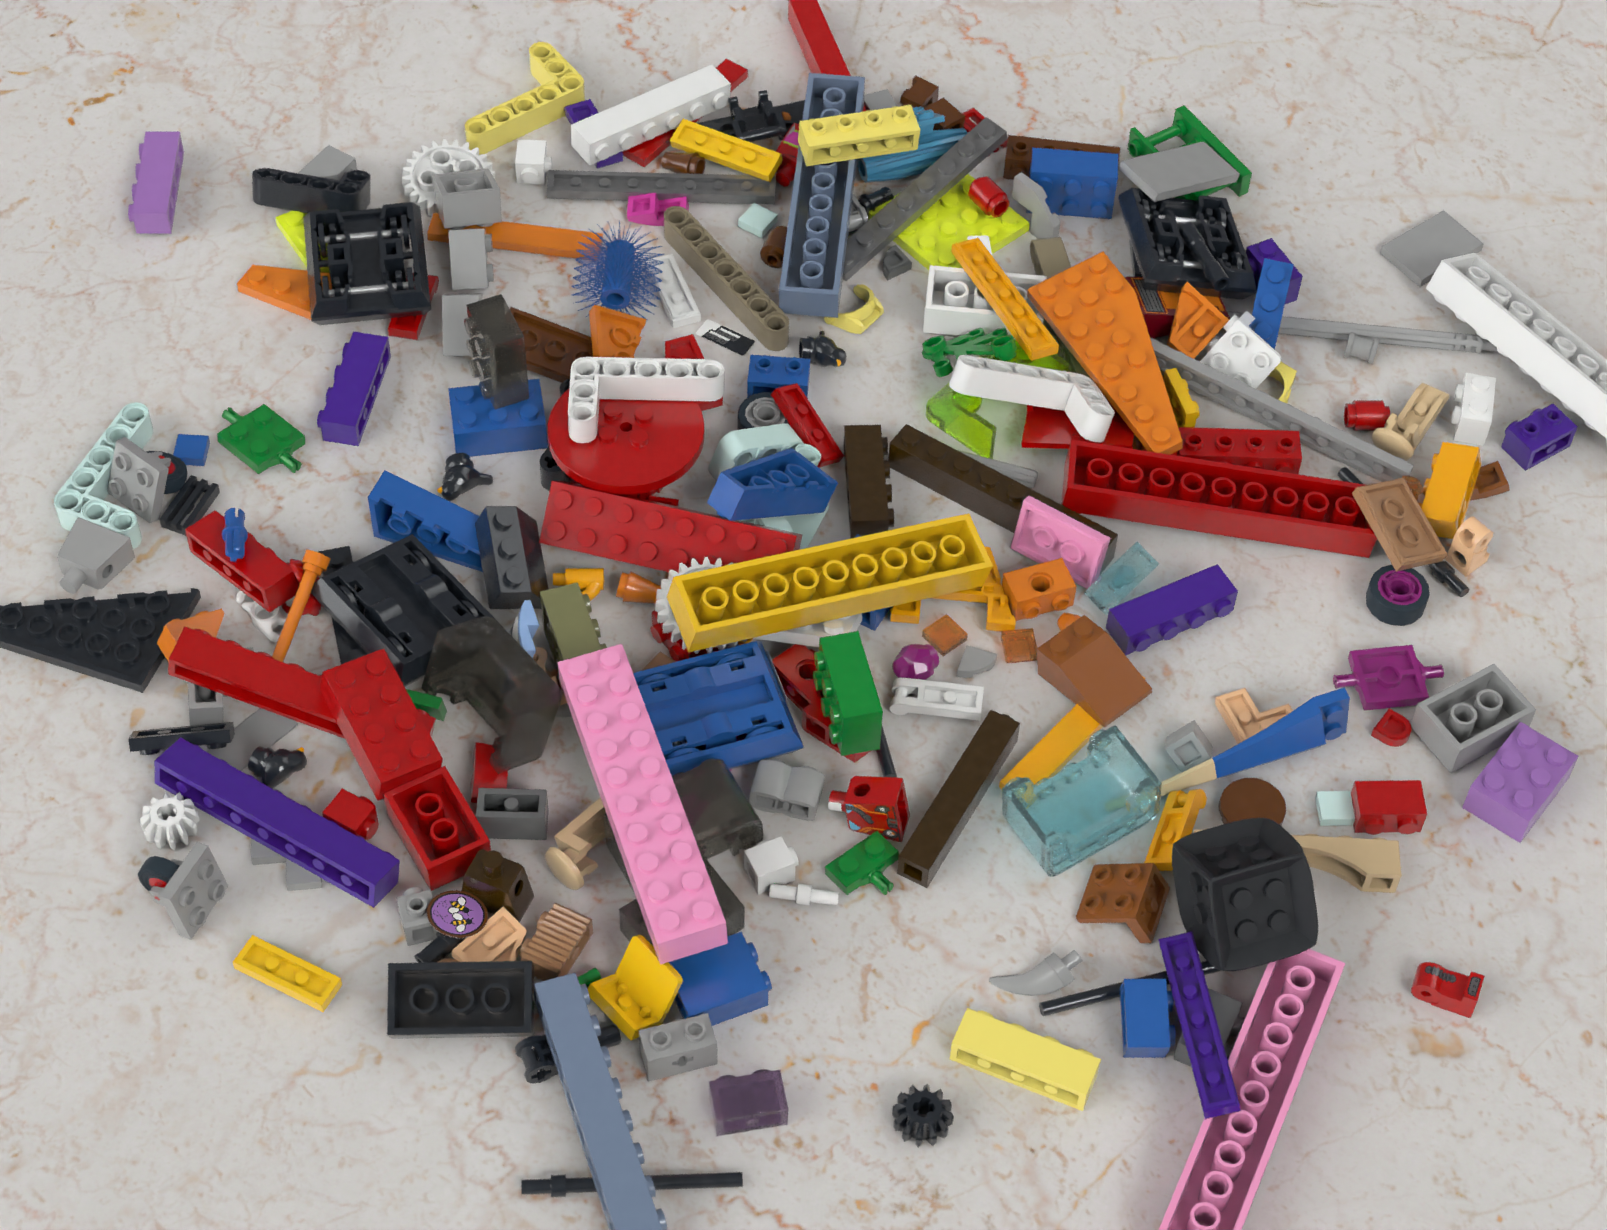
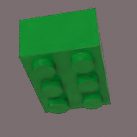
(848, 693)

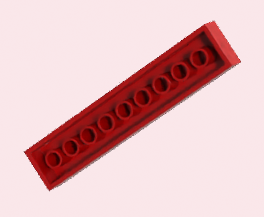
(1215, 498)

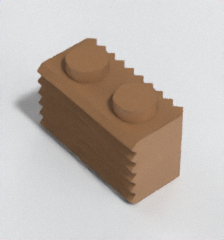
(557, 942)

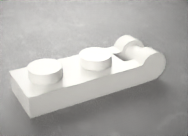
(936, 699)

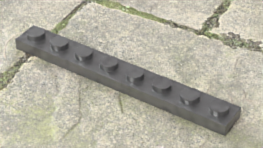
(696, 187)
(921, 194)

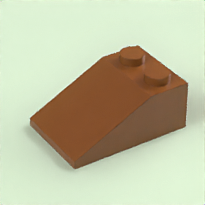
(1091, 671)

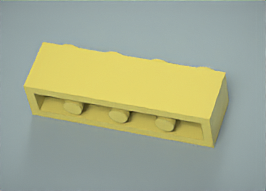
(1025, 1058)

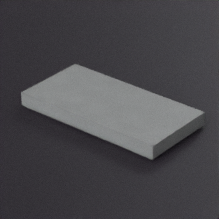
(1178, 171)

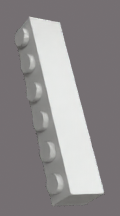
(650, 114)

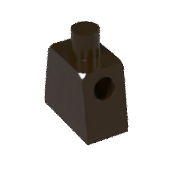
(498, 883)

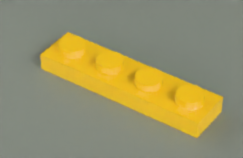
(726, 150)

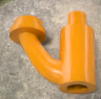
(589, 579)

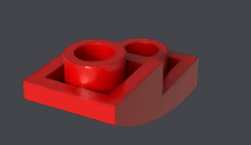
(483, 773)

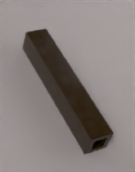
(958, 798)

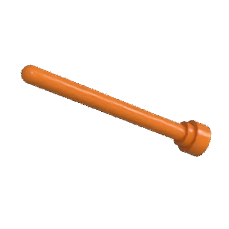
(313, 566)

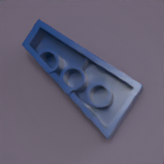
(772, 488)
(440, 525)

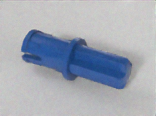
(234, 534)

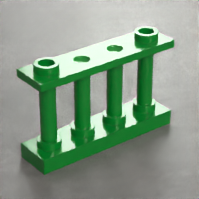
(1191, 131)

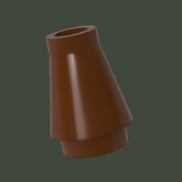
(683, 163)

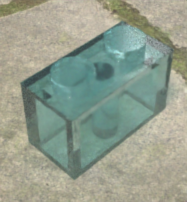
(1121, 578)

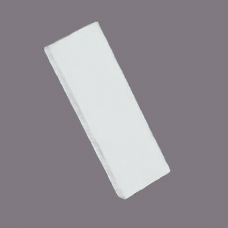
(674, 293)

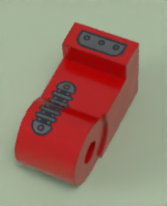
(1447, 988)

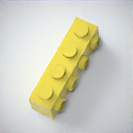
(858, 135)

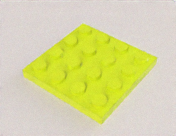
(951, 222)

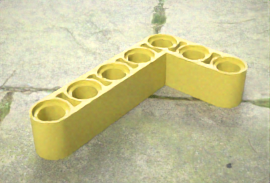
(531, 110)

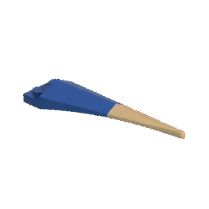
(1299, 731)

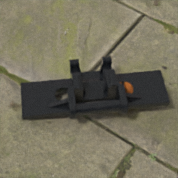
(759, 121)

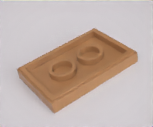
(1399, 524)

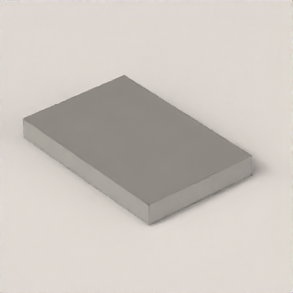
(1427, 244)

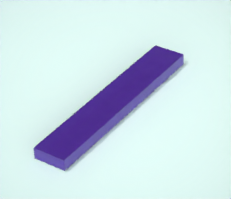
(1199, 1025)

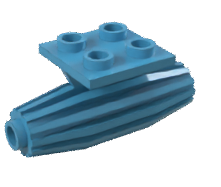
(910, 163)

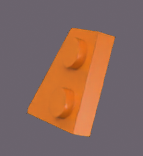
(1194, 322)

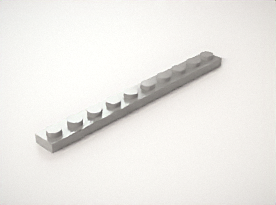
(1282, 416)

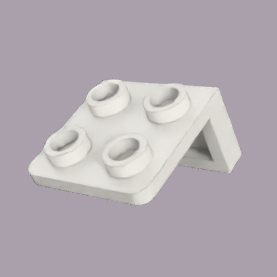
(1242, 352)

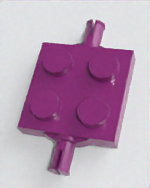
(1388, 677)

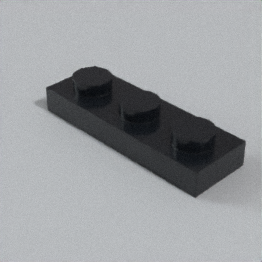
(152, 740)

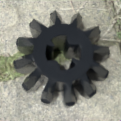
(918, 1102)

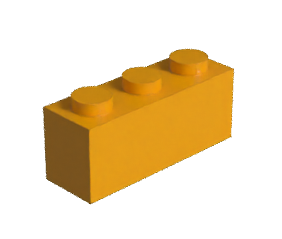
(1450, 487)

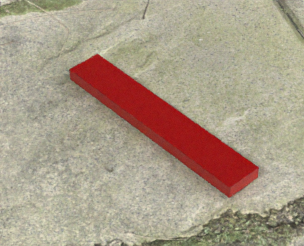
(650, 149)

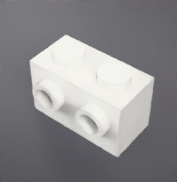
(1474, 408)

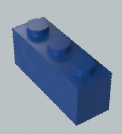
(1271, 299)

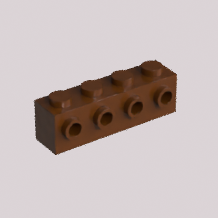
(1020, 152)

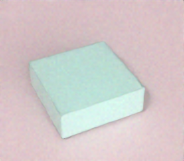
(757, 220)
(1335, 808)

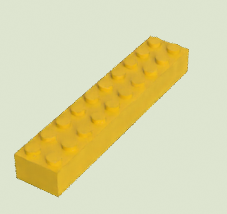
(828, 582)

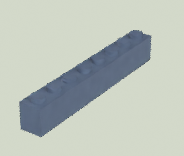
(596, 1105)

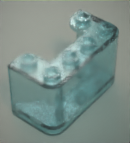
(1084, 804)

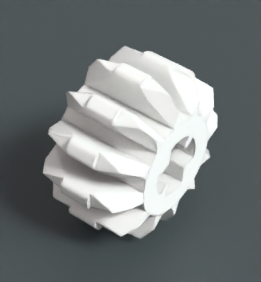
(169, 821)

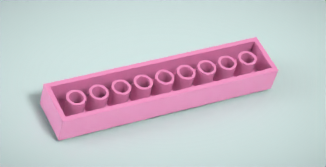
(642, 805)
(1266, 1072)

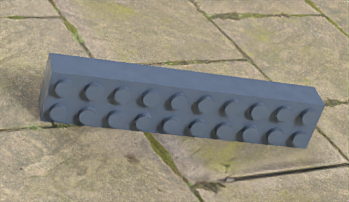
(820, 209)

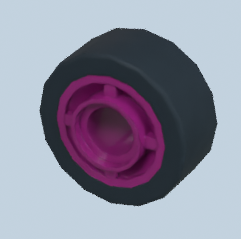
(1397, 596)

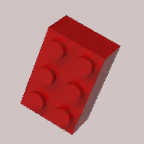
(436, 826)

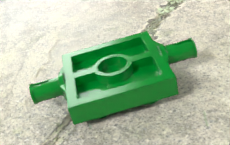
(261, 439)

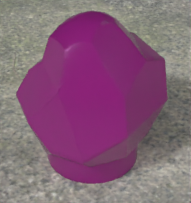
(916, 662)

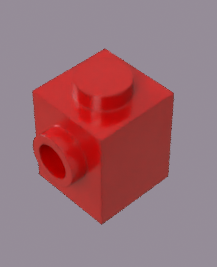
(353, 814)

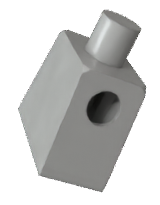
(92, 556)

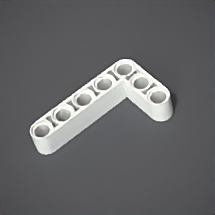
(636, 380)
(1036, 387)

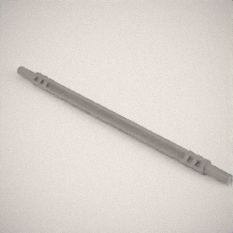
(1386, 334)

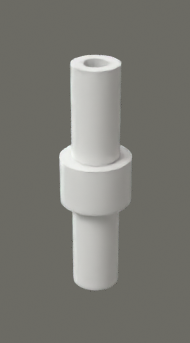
(804, 894)

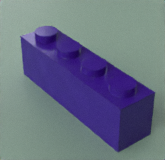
(354, 388)
(1171, 610)

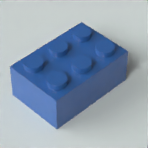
(1076, 181)
(488, 431)

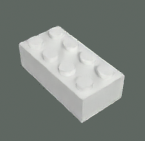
(958, 306)

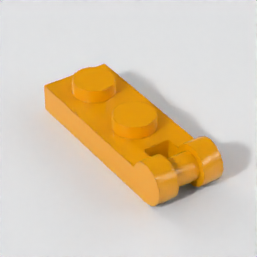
(1175, 823)

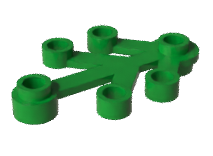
(972, 343)

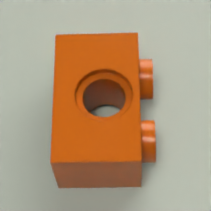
(1039, 589)

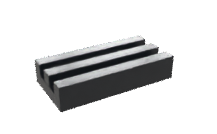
(184, 504)

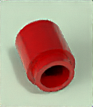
(989, 196)
(1366, 415)

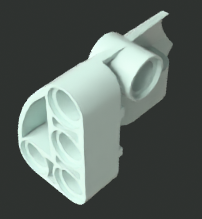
(758, 442)

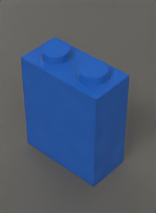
(722, 981)

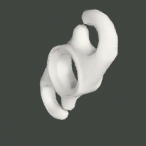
(266, 625)

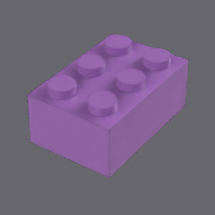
(1520, 782)

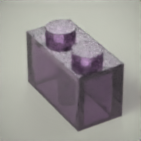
(748, 1102)

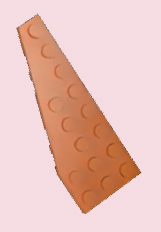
(1106, 333)

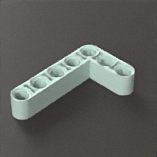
(88, 485)

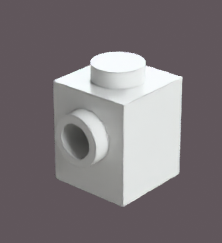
(532, 162)
(770, 864)

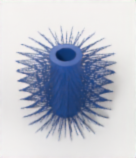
(618, 273)

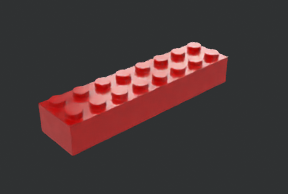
(652, 531)

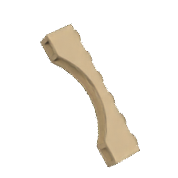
(1364, 863)

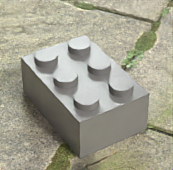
(1471, 717)

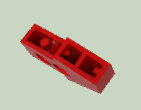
(794, 670)

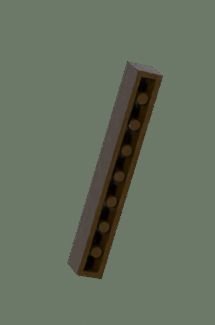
(972, 482)

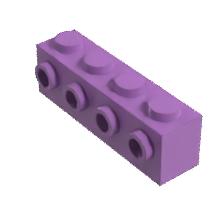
(157, 182)

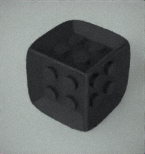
(1245, 893)

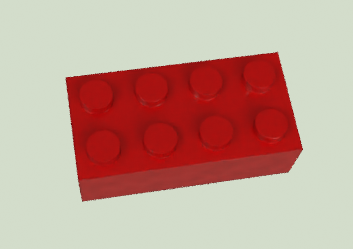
(379, 722)

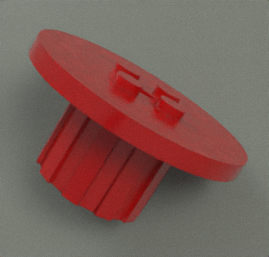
(635, 448)

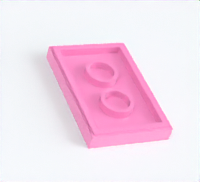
(1050, 535)

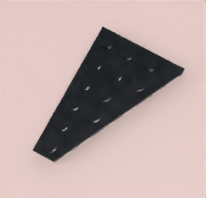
(97, 637)

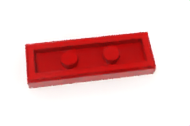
(807, 423)

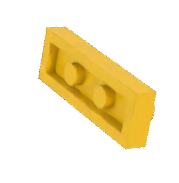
(287, 973)

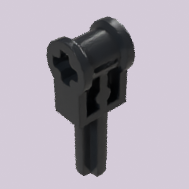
(541, 1058)

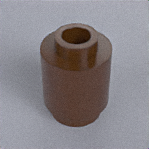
(774, 246)

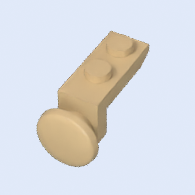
(1408, 428)
(574, 841)

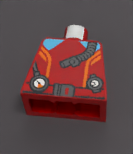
(874, 806)

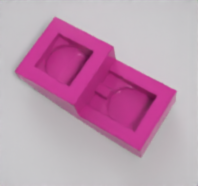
(649, 210)

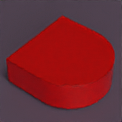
(1392, 729)

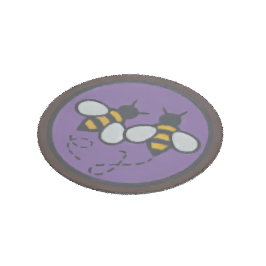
(457, 914)

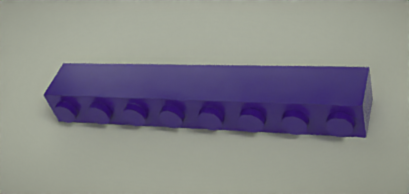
(277, 822)

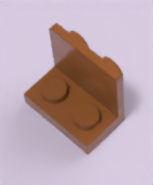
(1125, 895)

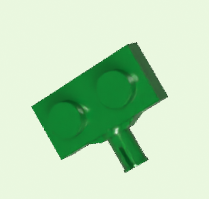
(864, 865)

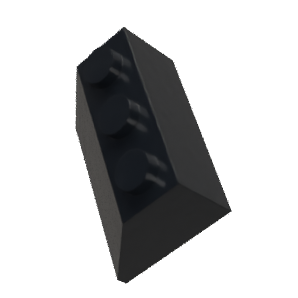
(510, 557)

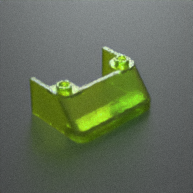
(957, 412)

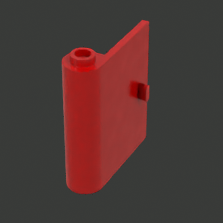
(1055, 430)

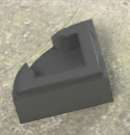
(895, 263)

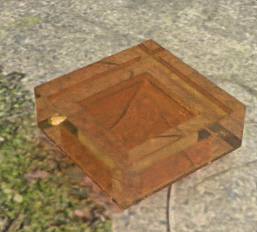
(944, 635)
(1019, 645)

